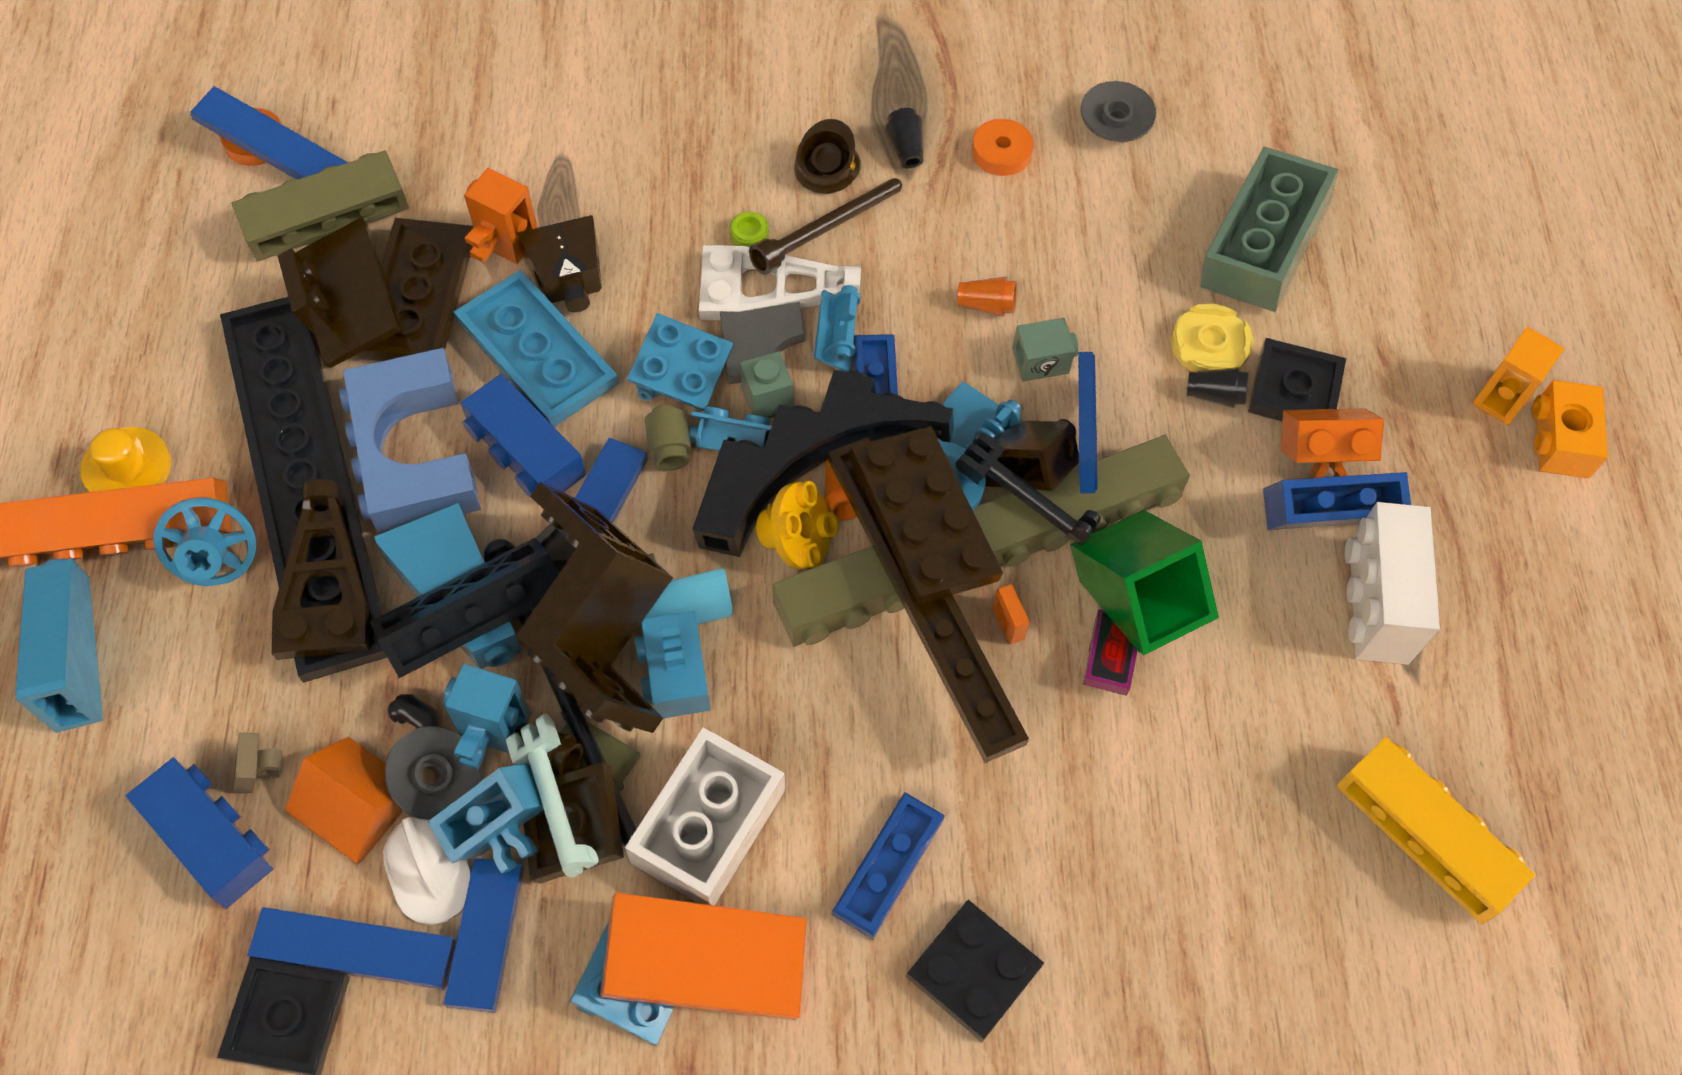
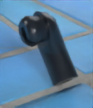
(413, 711)

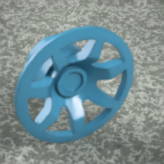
(203, 547)

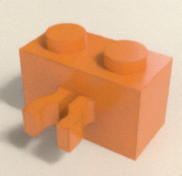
(498, 212)
(1331, 437)

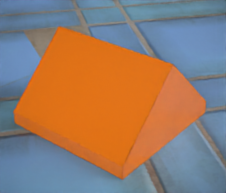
(344, 798)

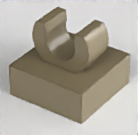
(254, 763)

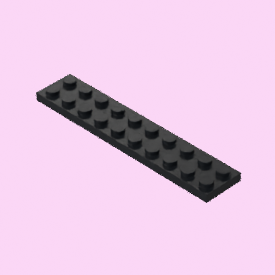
(290, 443)

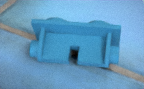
(836, 328)
(716, 427)

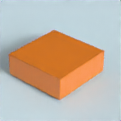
(1010, 614)

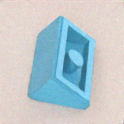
(702, 593)

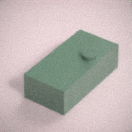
(1268, 228)

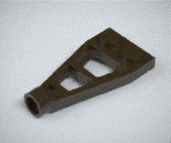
(328, 628)

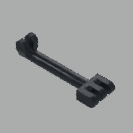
(982, 459)

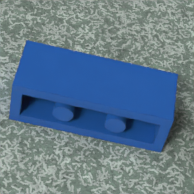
(521, 437)
(1331, 499)
(201, 831)

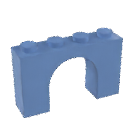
(377, 400)

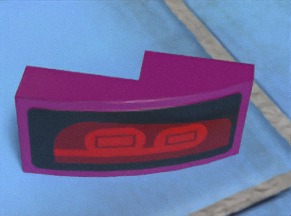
(1110, 657)

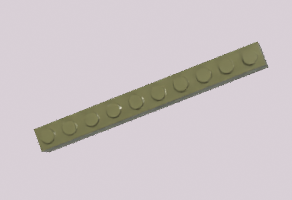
(857, 586)

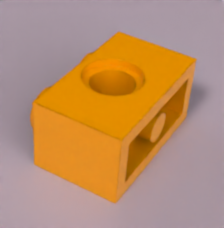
(1518, 375)
(1570, 429)

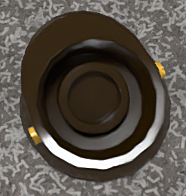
(827, 157)

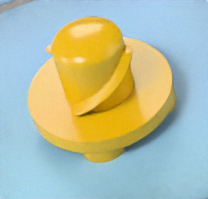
(125, 460)
(798, 525)

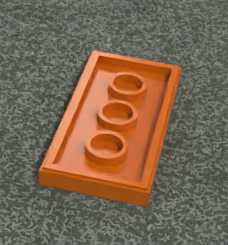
(704, 957)

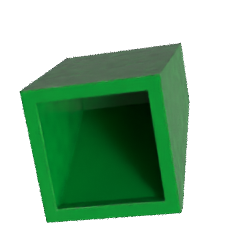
(1147, 579)

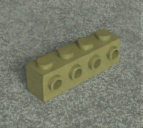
(319, 204)

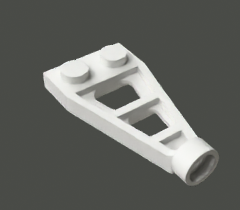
(723, 281)

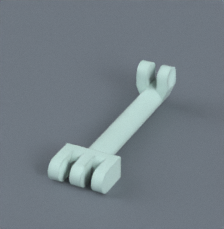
(533, 749)

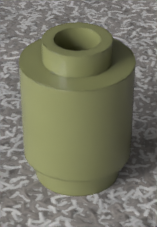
(668, 437)

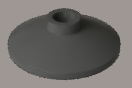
(1118, 111)
(427, 749)

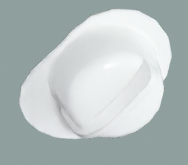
(421, 874)

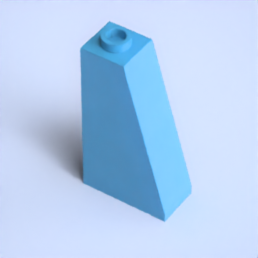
(434, 552)
(58, 647)

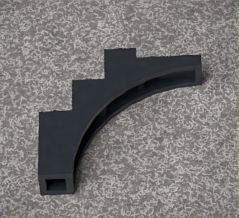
(799, 440)

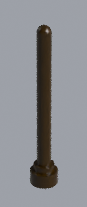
(769, 254)

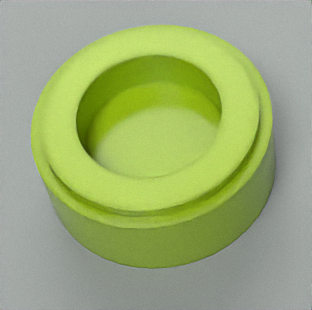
(748, 229)

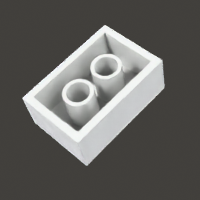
(1392, 584)
(706, 818)

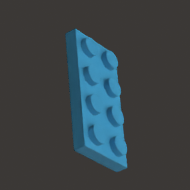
(536, 348)

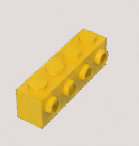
(1436, 830)

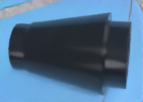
(906, 135)
(1219, 386)

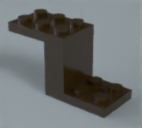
(594, 611)

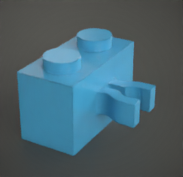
(674, 665)
(484, 711)
(491, 818)

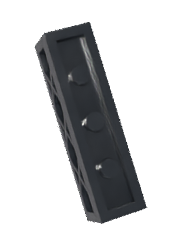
(465, 607)

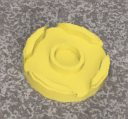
(1211, 338)

